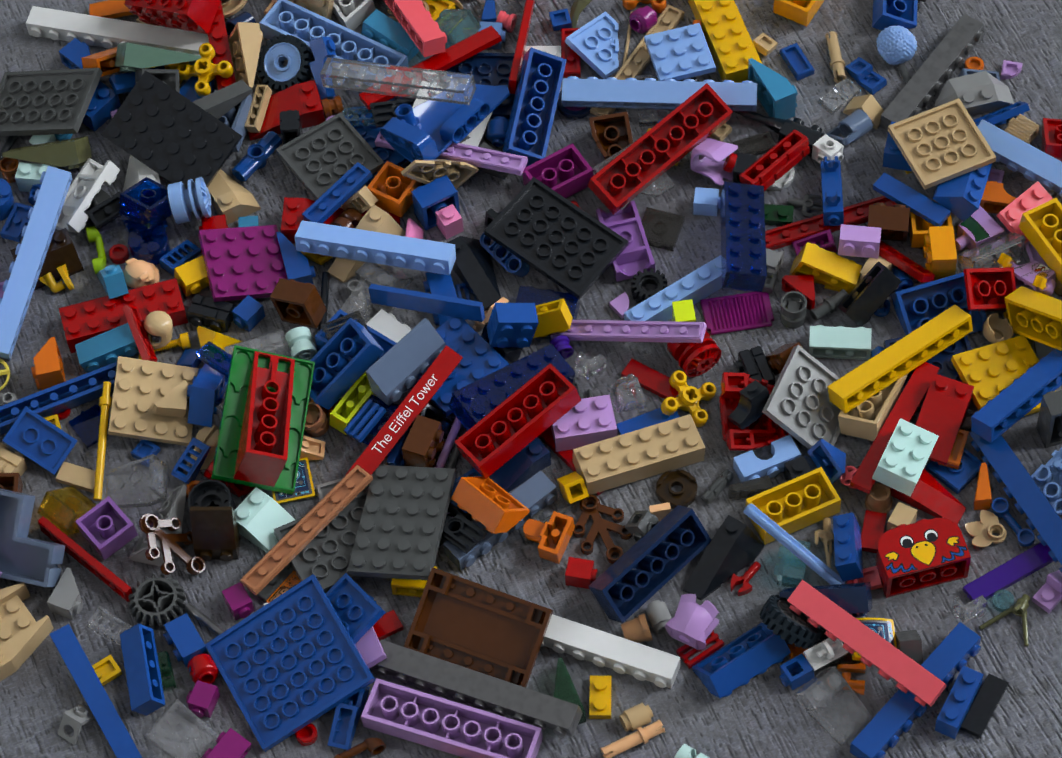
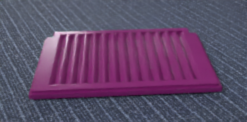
(737, 312)

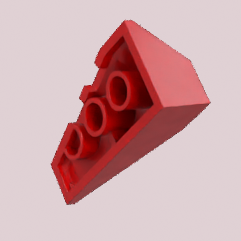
(932, 499)

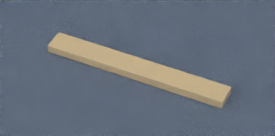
(640, 56)

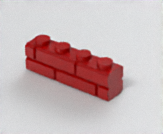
(777, 160)

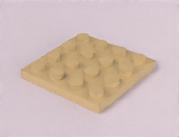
(941, 143)
(137, 389)

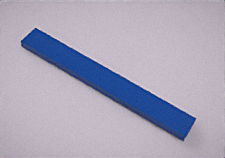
(94, 693)

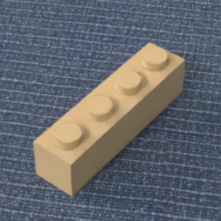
(258, 108)

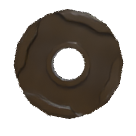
(676, 478)

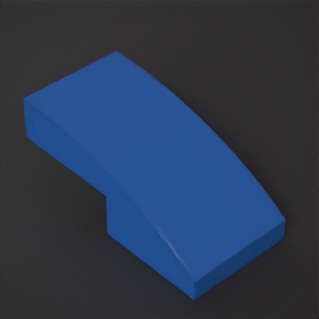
(864, 75)

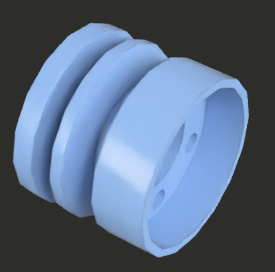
(194, 199)

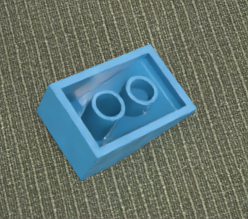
(773, 90)

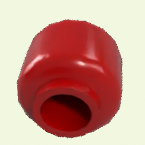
(203, 668)

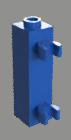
(832, 192)

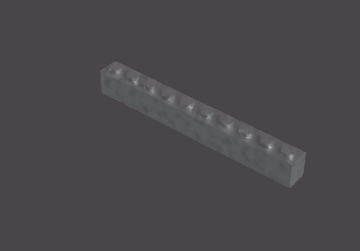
(479, 689)

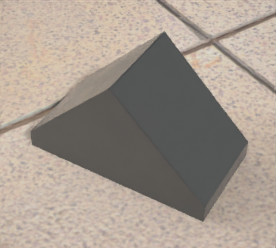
(910, 644)

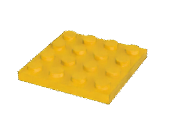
(995, 368)

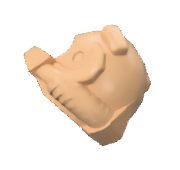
(140, 273)

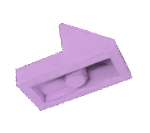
(1050, 593)

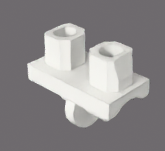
(824, 653)

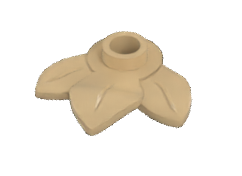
(983, 530)

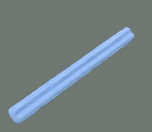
(792, 545)

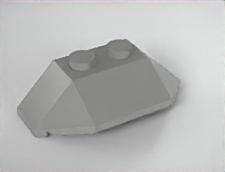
(977, 92)

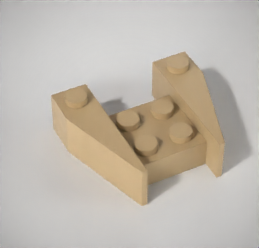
(18, 629)

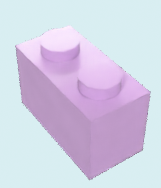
(859, 241)

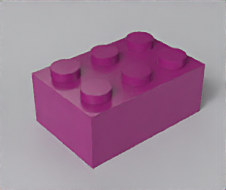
(561, 171)

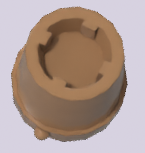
(879, 499)
(637, 629)

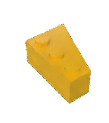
(827, 268)

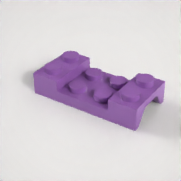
(637, 253)

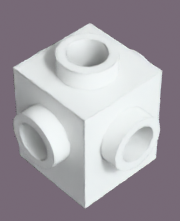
(827, 148)

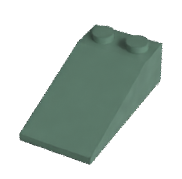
(136, 56)

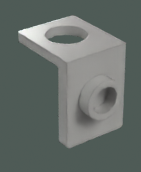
(76, 718)

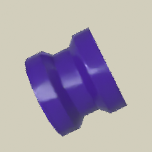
(562, 345)

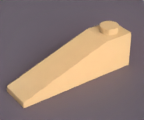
(231, 198)

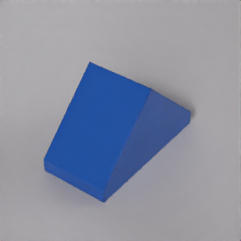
(829, 458)

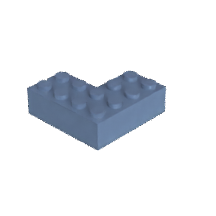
(24, 557)

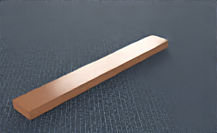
(306, 530)

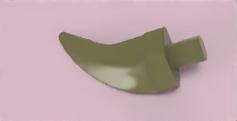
(576, 9)

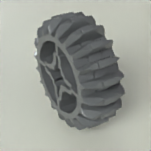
(145, 598)

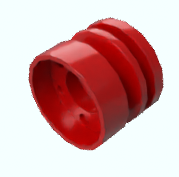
(695, 357)

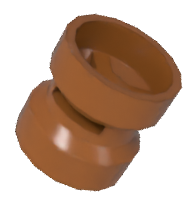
(332, 106)
(8, 168)

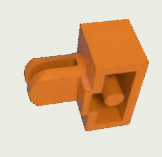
(551, 535)

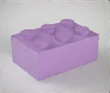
(585, 424)

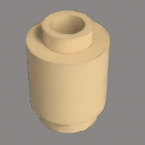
(636, 717)

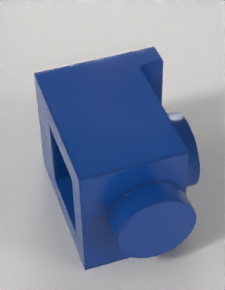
(796, 672)

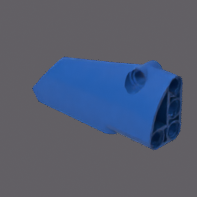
(435, 125)

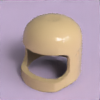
(159, 324)

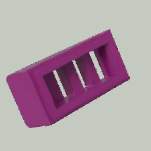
(822, 237)

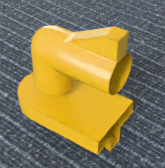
(54, 286)

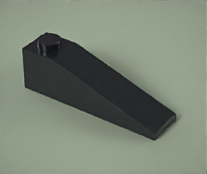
(476, 270)
(728, 553)

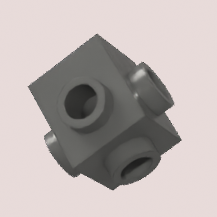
(641, 524)

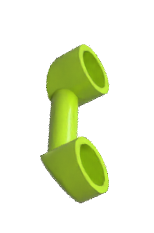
(95, 236)

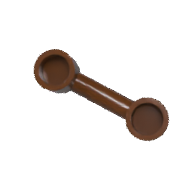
(374, 746)

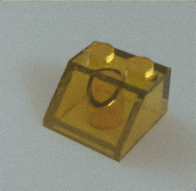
(64, 507)

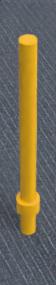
(105, 404)

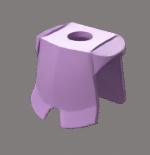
(712, 158)
(693, 622)

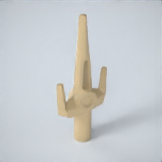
(827, 537)

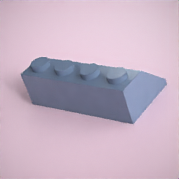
(405, 362)

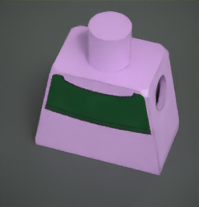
(977, 229)

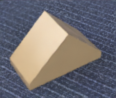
(868, 105)
(173, 403)

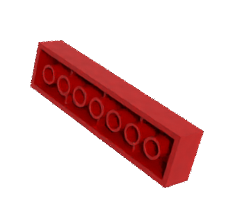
(660, 149)

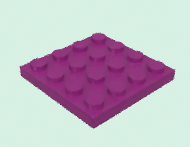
(242, 261)

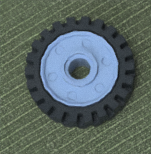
(272, 59)

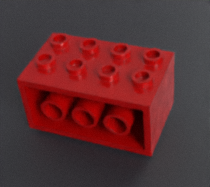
(177, 14)

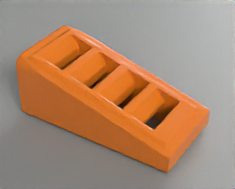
(983, 494)

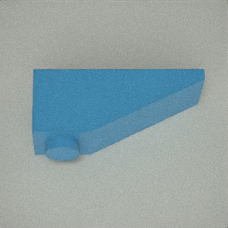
(113, 281)

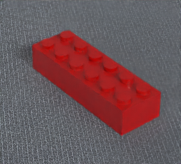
(103, 314)
(518, 421)

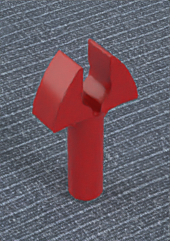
(735, 580)

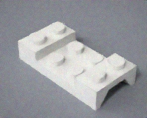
(82, 191)

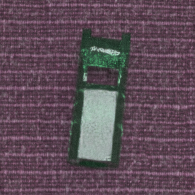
(166, 670)

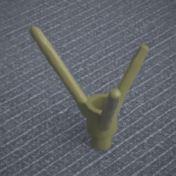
(1018, 609)

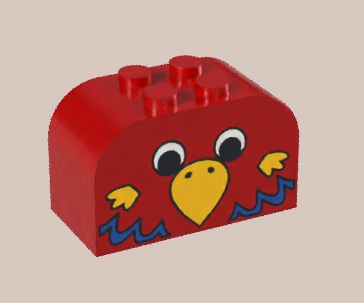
(921, 556)

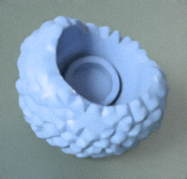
(896, 45)

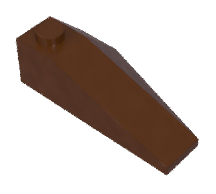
(611, 132)

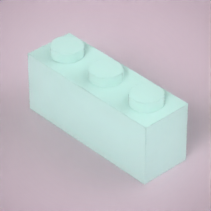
(840, 342)

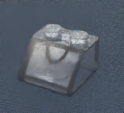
(383, 275)

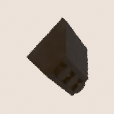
(59, 253)

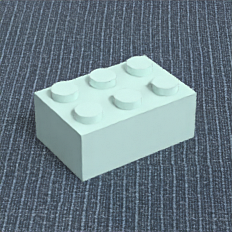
(905, 457)

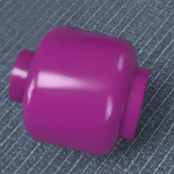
(643, 19)

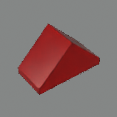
(802, 284)

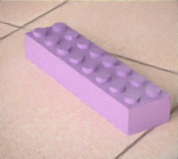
(447, 724)

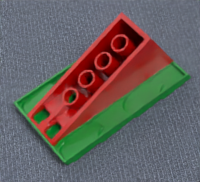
(263, 420)

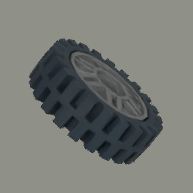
(789, 624)

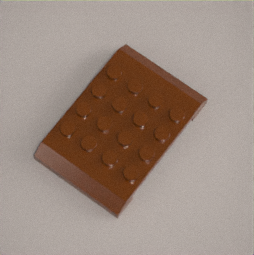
(478, 627)

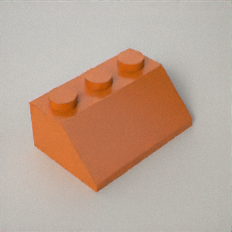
(489, 504)

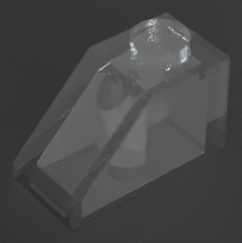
(360, 301)

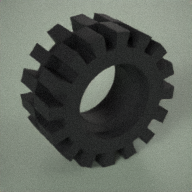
(647, 278)

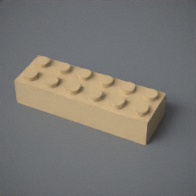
(639, 454)

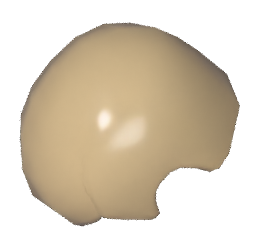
(997, 329)

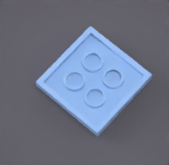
(680, 53)

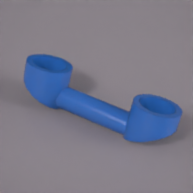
(1001, 509)

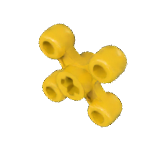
(205, 70)
(688, 398)

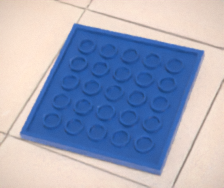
(289, 663)

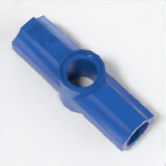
(257, 156)

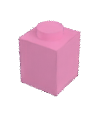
(449, 221)

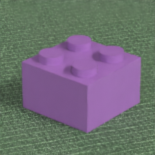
(106, 528)

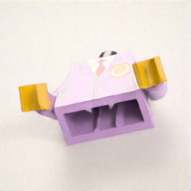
(1031, 275)

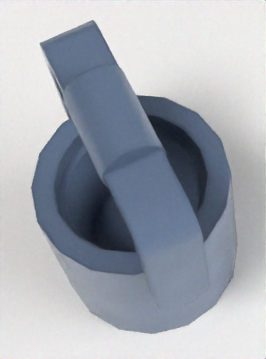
(852, 127)

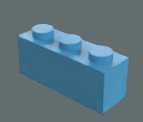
(389, 33)
(106, 348)

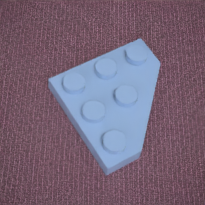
(597, 44)

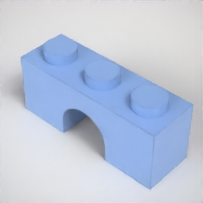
(750, 467)

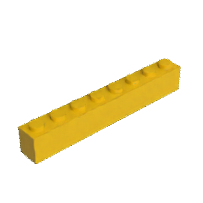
(900, 358)

